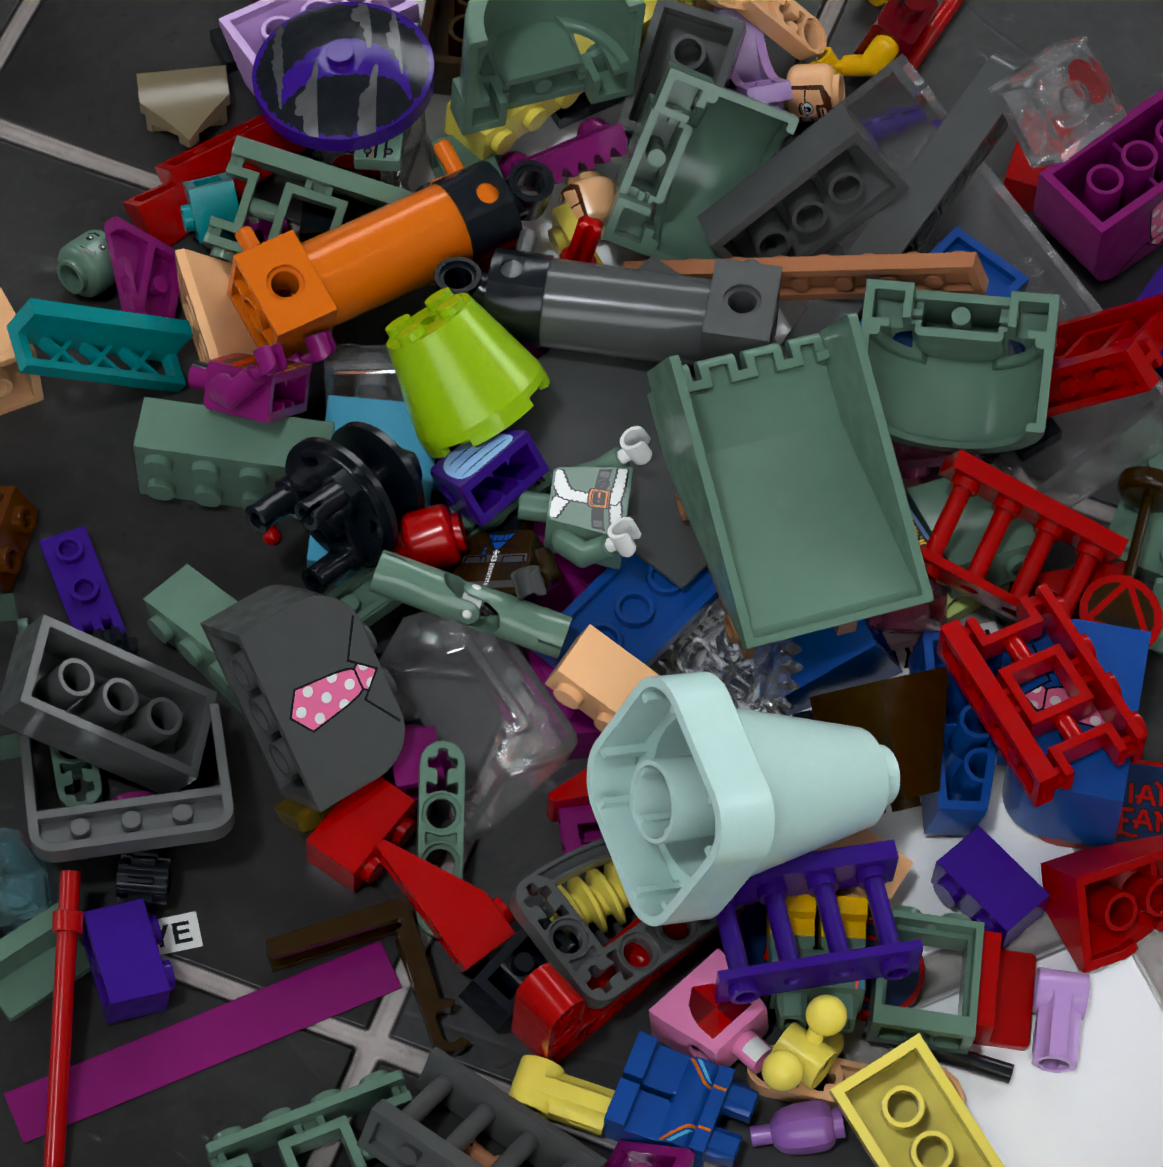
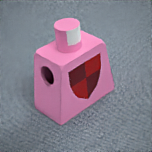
(700, 1027)

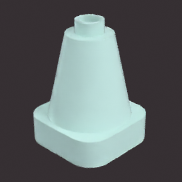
(720, 792)

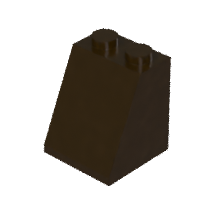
(902, 715)

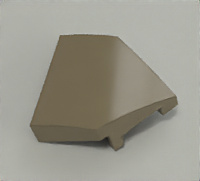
(184, 101)

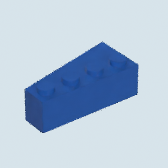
(967, 752)

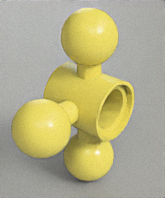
(810, 1053)

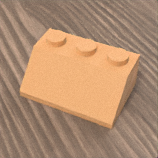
(208, 308)

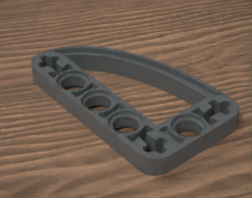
(592, 957)

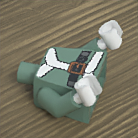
(590, 505)

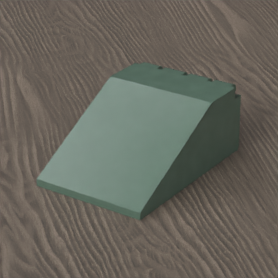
(791, 483)

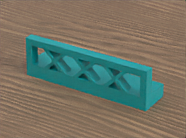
(97, 333)

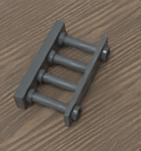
(403, 1141)

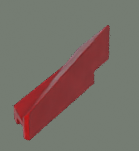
(159, 208)

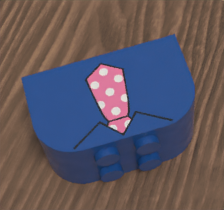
(1093, 805)

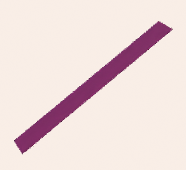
(210, 1038)

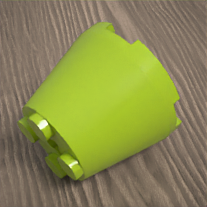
(460, 372)

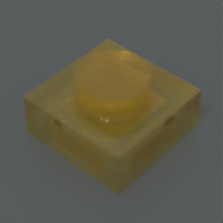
(300, 816)

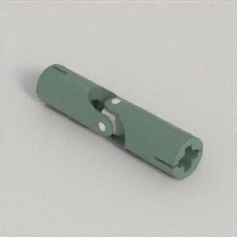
(460, 600)

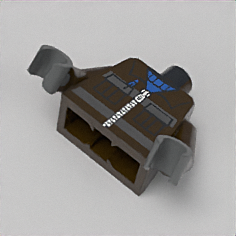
(510, 562)

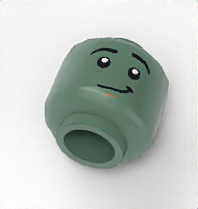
(86, 264)

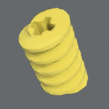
(597, 898)

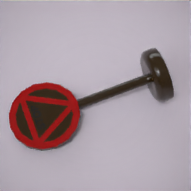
(1122, 598)

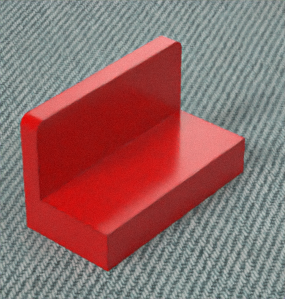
(1004, 996)

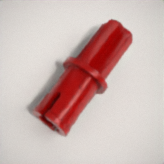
(584, 240)

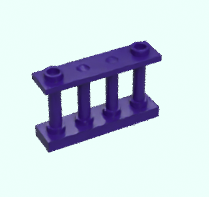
(819, 876)

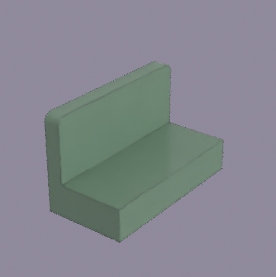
(29, 965)

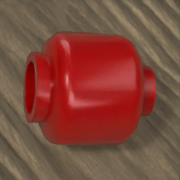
(432, 536)

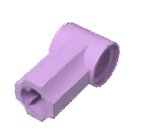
(1059, 1006)

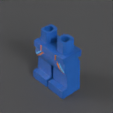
(678, 1103)

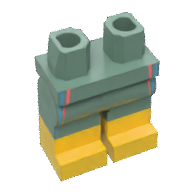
(792, 1005)

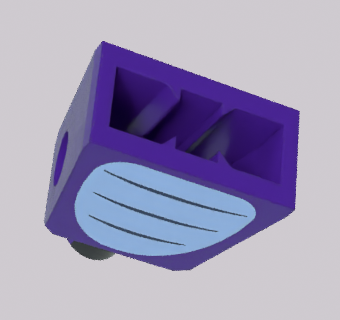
(490, 475)

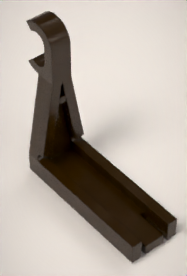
(364, 927)

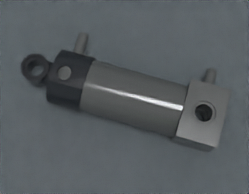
(621, 308)

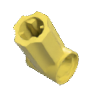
(560, 1097)

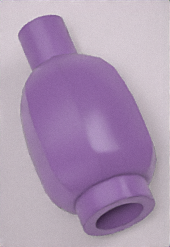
(801, 1128)

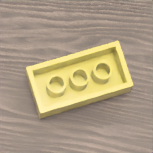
(912, 1113)

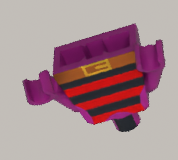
(261, 384)

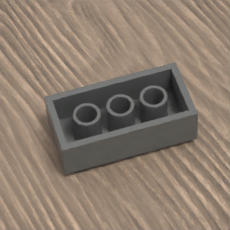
(106, 706)

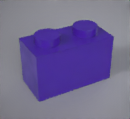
(989, 886)
(127, 961)

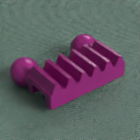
(593, 145)

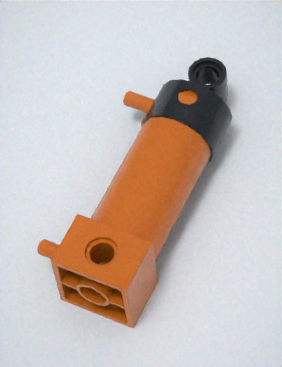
(299, 288)

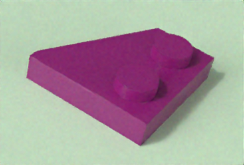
(142, 270)

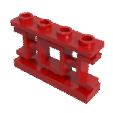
(1107, 355)
(1009, 714)

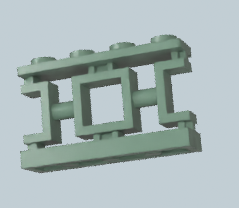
(320, 183)
(311, 1124)

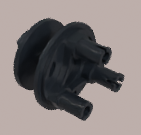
(346, 497)

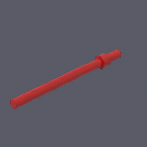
(67, 924)

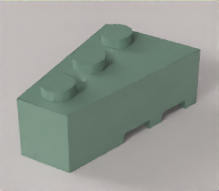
(176, 617)

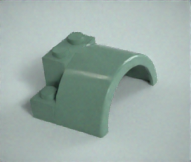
(533, 57)
(688, 162)
(958, 377)

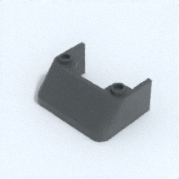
(129, 823)

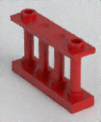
(1011, 501)

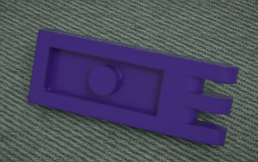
(80, 581)

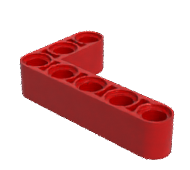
(553, 1016)

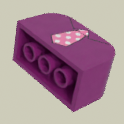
(1109, 194)

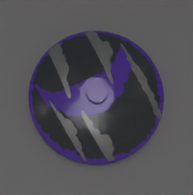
(344, 76)

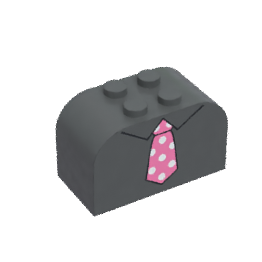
(309, 691)

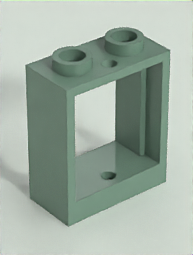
(938, 1029)

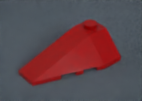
(1106, 899)

